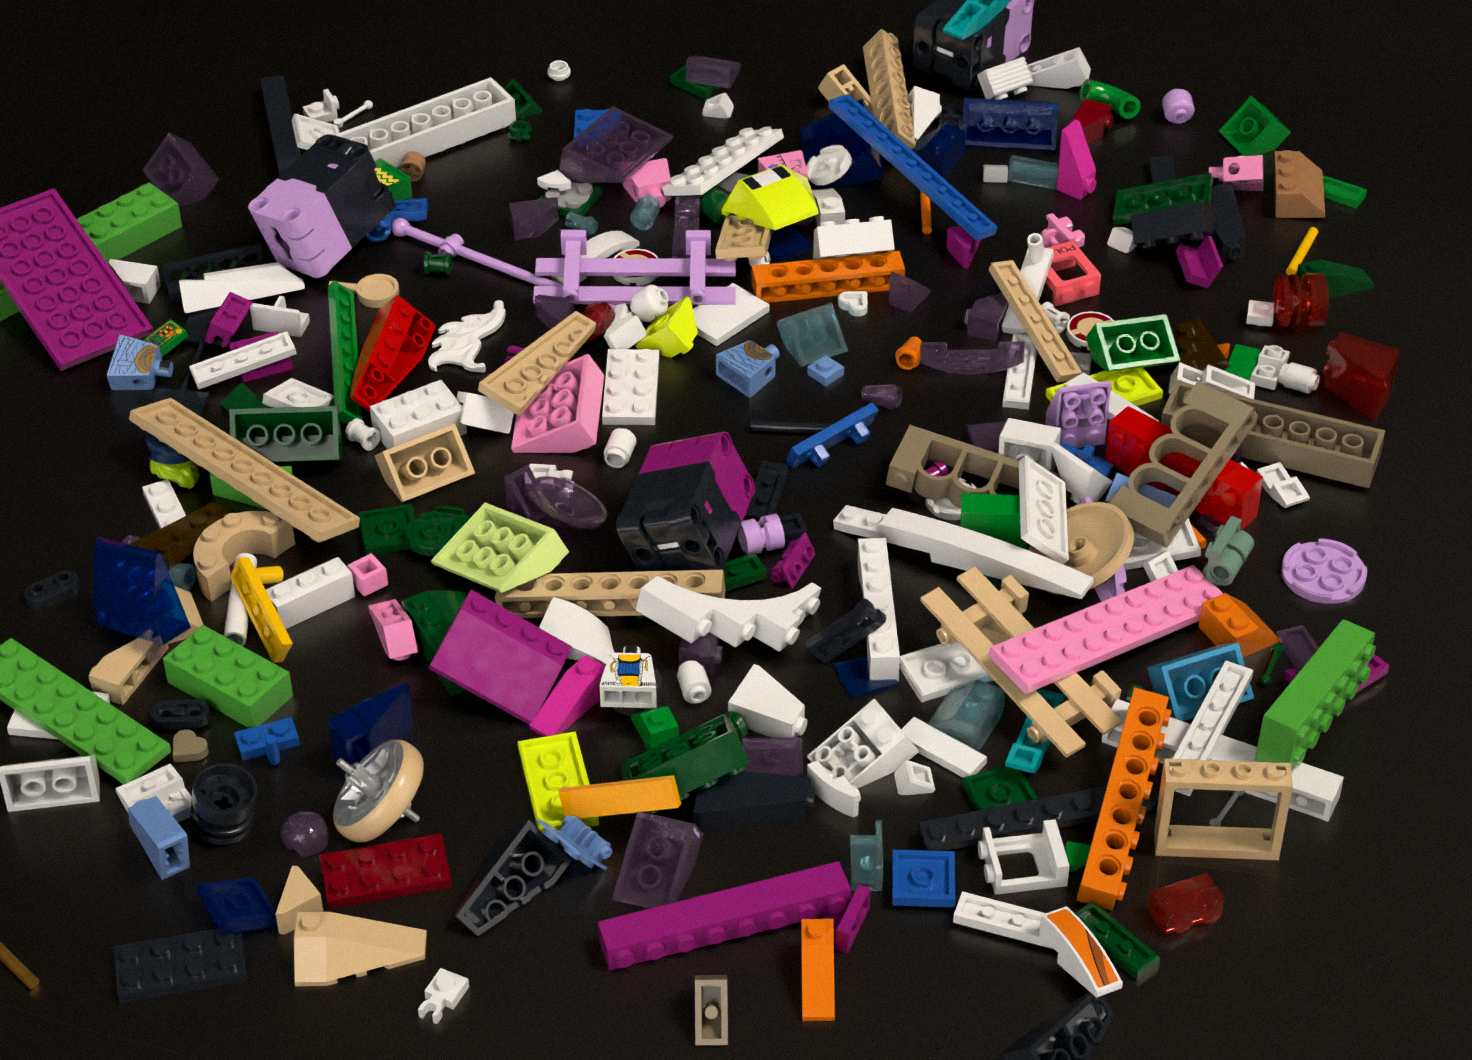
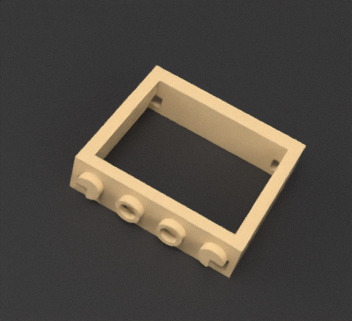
(1222, 841)

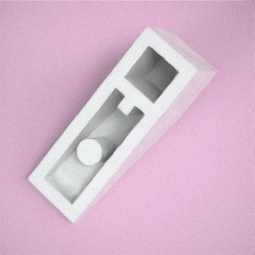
(1061, 70)
(923, 109)
(829, 206)

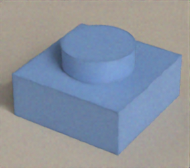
(825, 370)

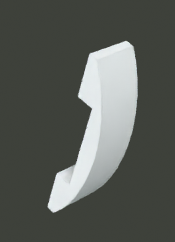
(604, 246)

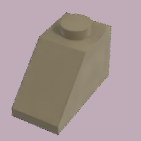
(711, 1010)

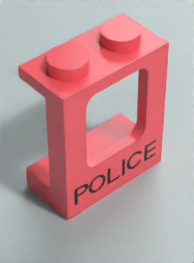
(1075, 289)

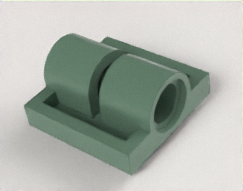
(1227, 553)

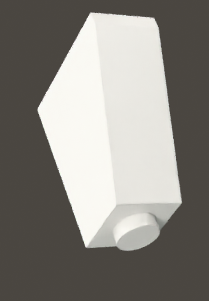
(768, 706)

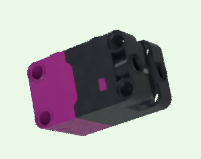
(686, 505)

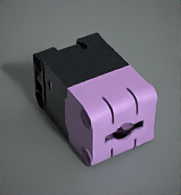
(960, 59)
(322, 205)

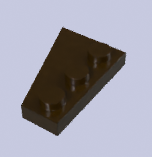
(1197, 346)

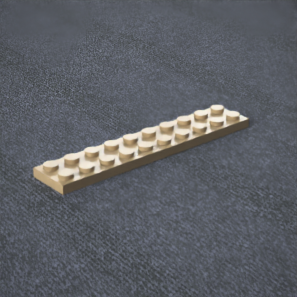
(245, 469)

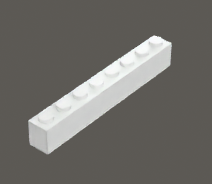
(1313, 789)

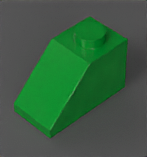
(655, 725)

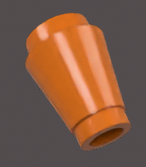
(909, 353)

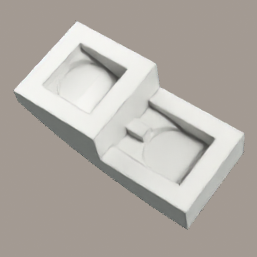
(1281, 487)

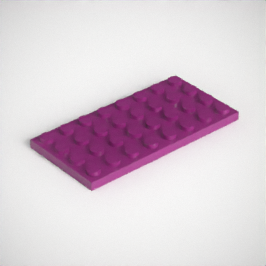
(63, 282)

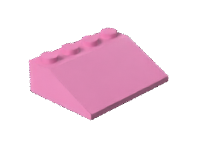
(564, 413)

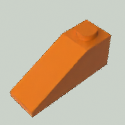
(818, 970)

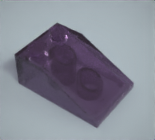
(657, 861)

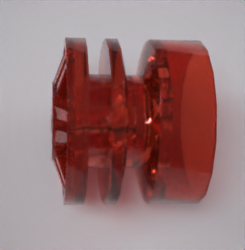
(1302, 300)

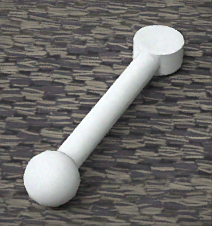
(367, 105)

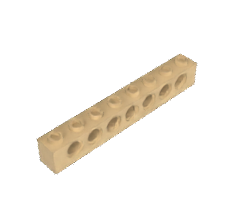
(888, 86)
(602, 592)

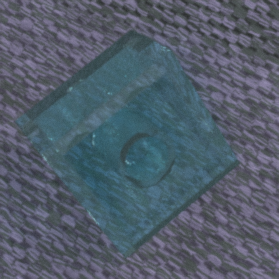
(812, 334)
(970, 713)

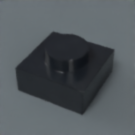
(793, 527)

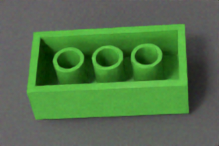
(228, 677)

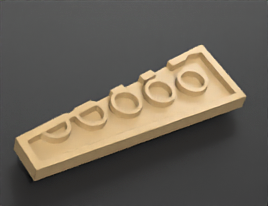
(532, 369)

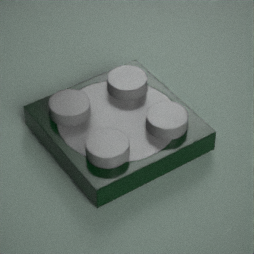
(577, 199)

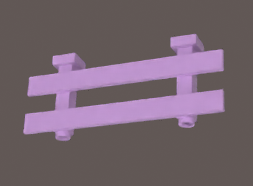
(697, 267)

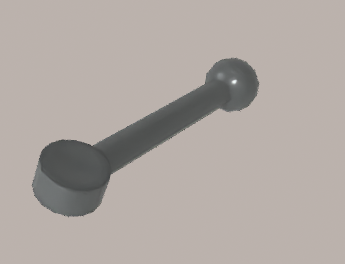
(1216, 822)

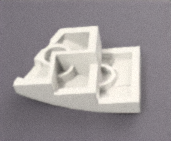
(579, 629)

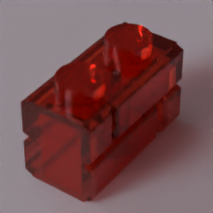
(1186, 904)

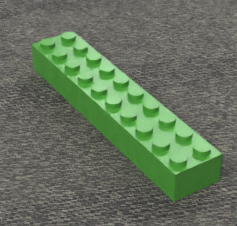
(122, 228)

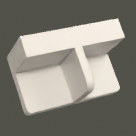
(278, 318)
(484, 413)

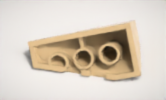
(345, 945)

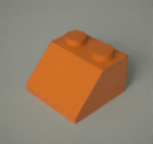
(1232, 621)

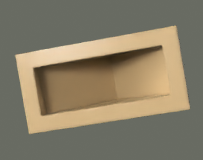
(297, 896)

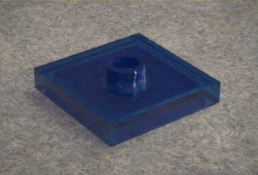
(238, 905)

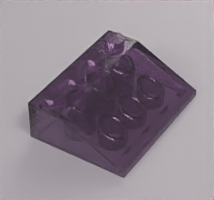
(612, 148)

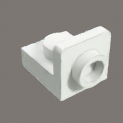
(323, 110)

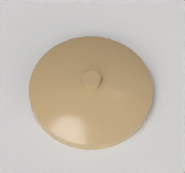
(1097, 540)

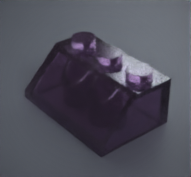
(180, 171)

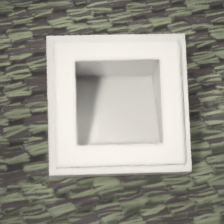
(718, 107)
(995, 173)
(1121, 239)
(913, 779)

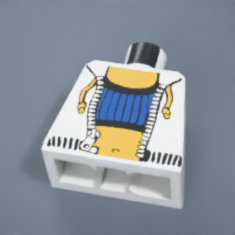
(628, 680)

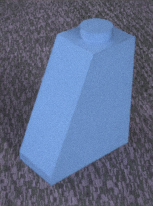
(160, 836)

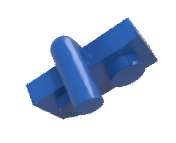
(267, 740)

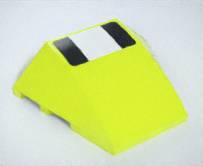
(772, 198)

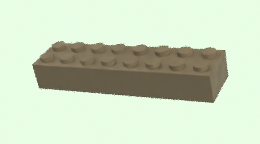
(1296, 439)

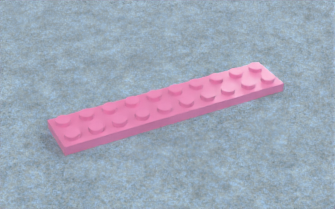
(1104, 629)

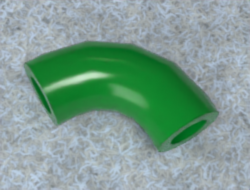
(1121, 101)

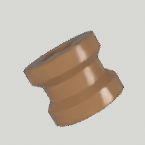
(410, 160)

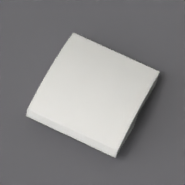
(164, 784)

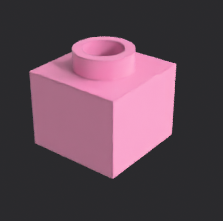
(368, 574)

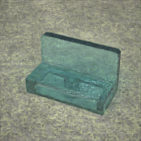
(1033, 172)
(867, 859)

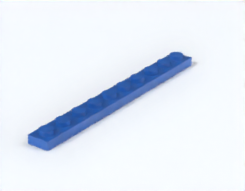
(913, 167)

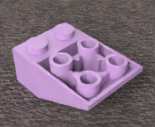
(1080, 413)

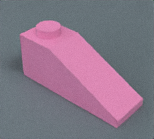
(394, 629)

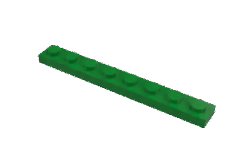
(343, 349)

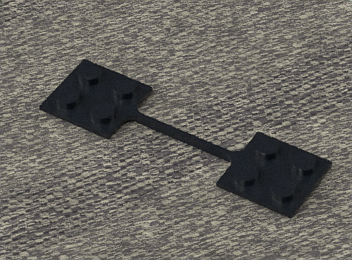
(196, 328)

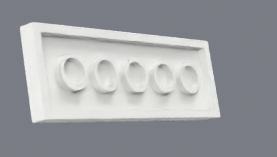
(722, 161)

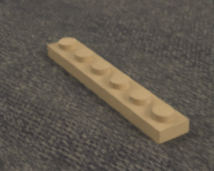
(1034, 321)

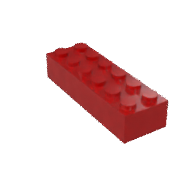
(1233, 492)

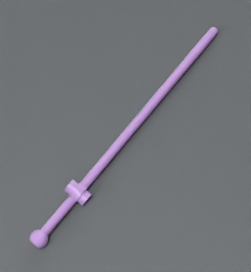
(453, 245)

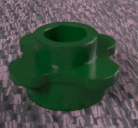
(519, 131)

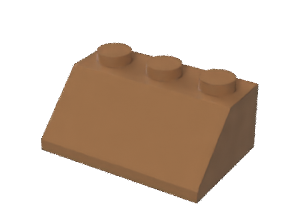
(1297, 186)

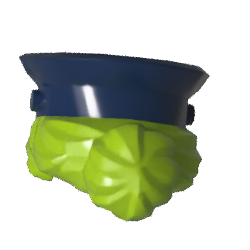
(170, 464)

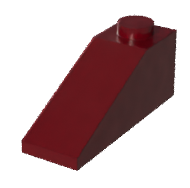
(1094, 119)

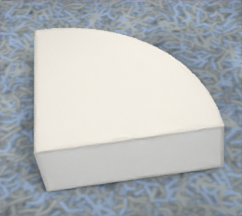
(554, 180)

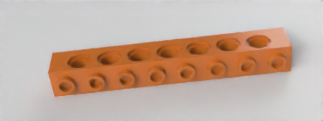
(1096, 886)

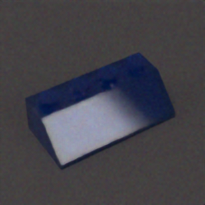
(1010, 124)

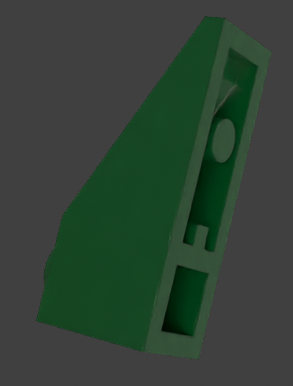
(1339, 277)

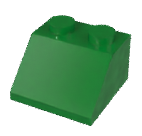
(1254, 129)

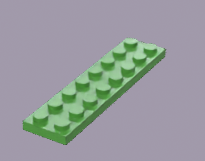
(77, 715)

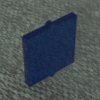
(787, 243)
(856, 678)

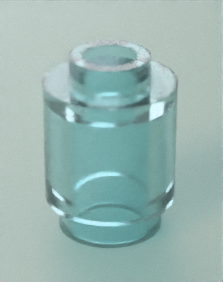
(645, 212)

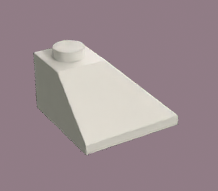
(1078, 476)

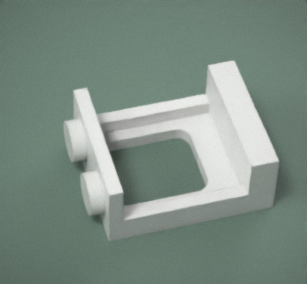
(1047, 853)

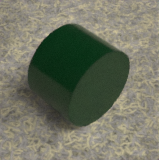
(712, 204)

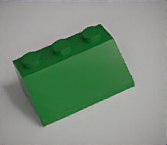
(1132, 343)

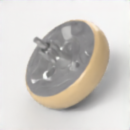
(378, 790)

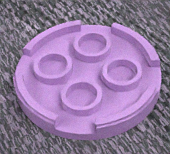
(1324, 571)

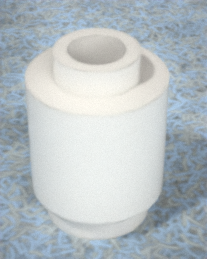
(1299, 377)
(619, 447)
(693, 682)

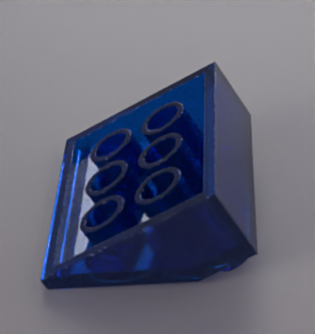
(832, 130)
(136, 593)

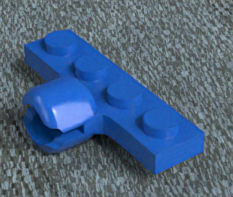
(410, 209)

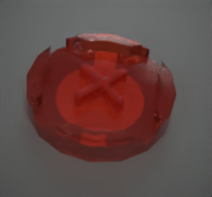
(602, 314)

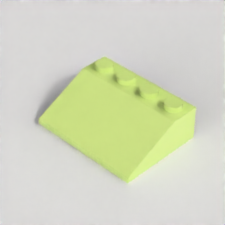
(501, 549)

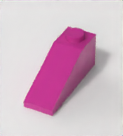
(1076, 164)
(570, 698)

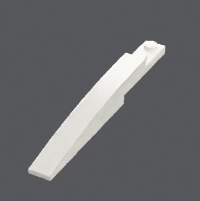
(964, 549)

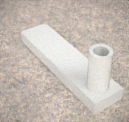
(1035, 271)

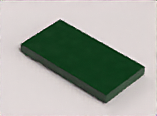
(1161, 196)

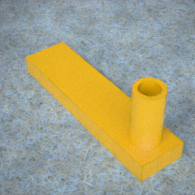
(259, 606)

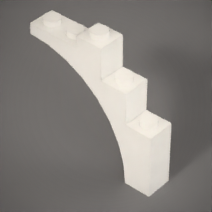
(696, 614)

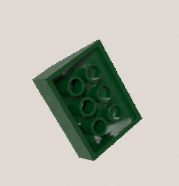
(431, 617)
(692, 757)

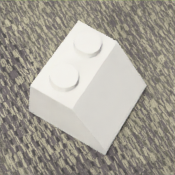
(1029, 440)

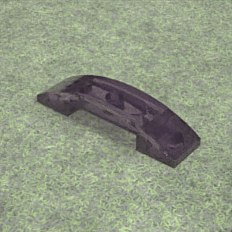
(686, 218)
(972, 361)

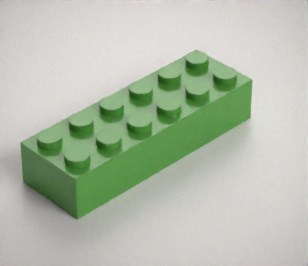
(1316, 695)

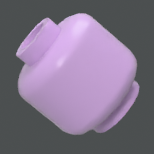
(1178, 106)

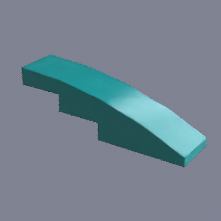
(973, 16)

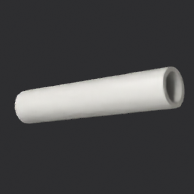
(237, 615)

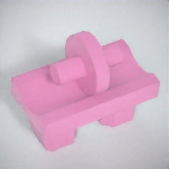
(1060, 232)

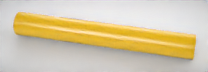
(1302, 251)

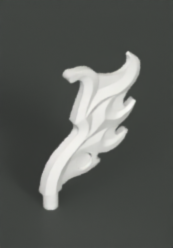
(463, 338)

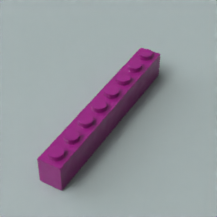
(724, 915)

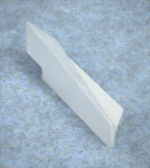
(247, 282)

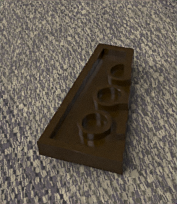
(179, 538)

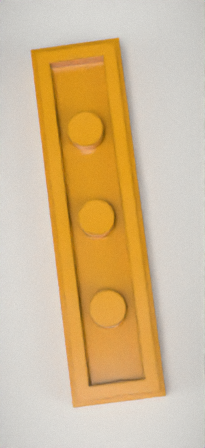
(620, 797)

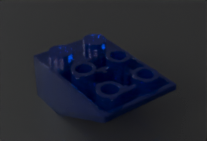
(370, 724)

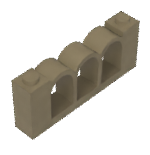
(1201, 406)
(919, 445)

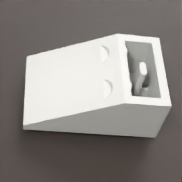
(865, 747)

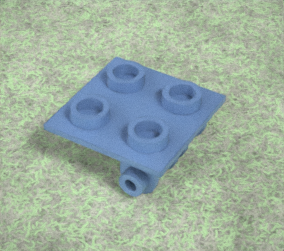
(579, 841)

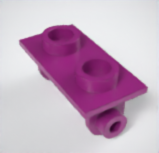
(794, 562)

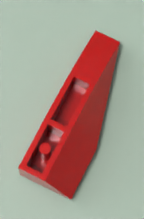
(390, 351)

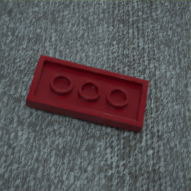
(385, 871)

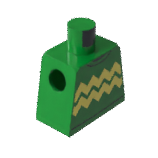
(396, 180)

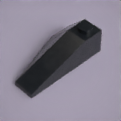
(513, 874)

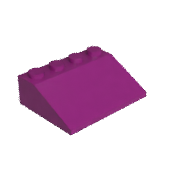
(500, 657)

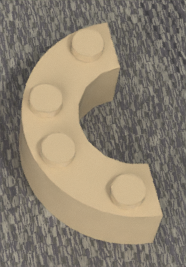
(236, 534)

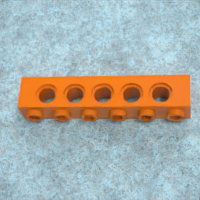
(825, 276)

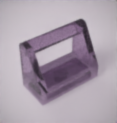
(711, 71)

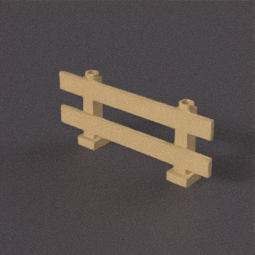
(1006, 609)

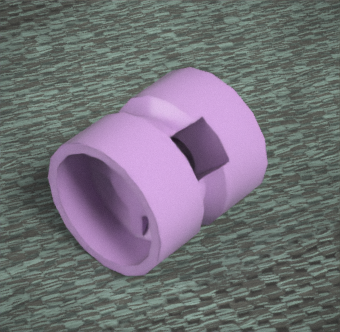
(765, 534)

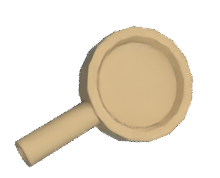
(374, 289)

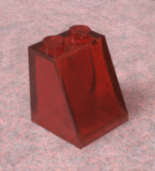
(1361, 372)

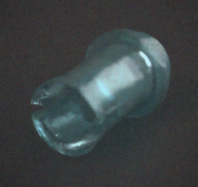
(581, 223)

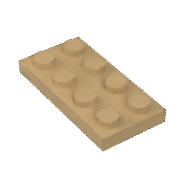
(742, 239)

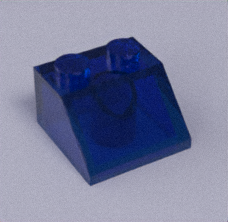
(942, 148)

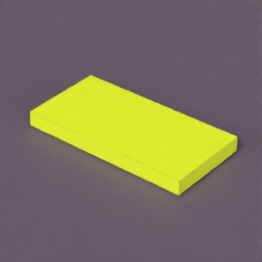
(1131, 384)
(548, 767)

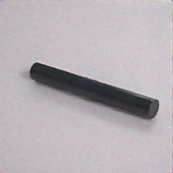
(787, 427)

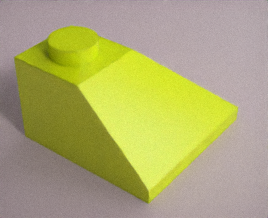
(672, 331)

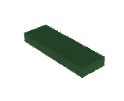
(1118, 942)

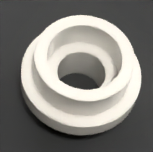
(559, 70)

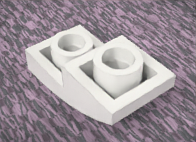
(1269, 366)
(834, 792)

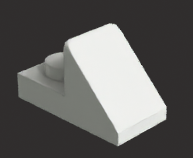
(625, 329)

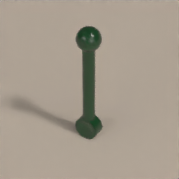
(1277, 649)

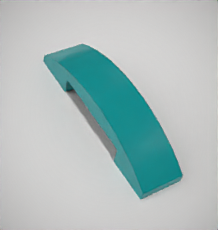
(1026, 754)

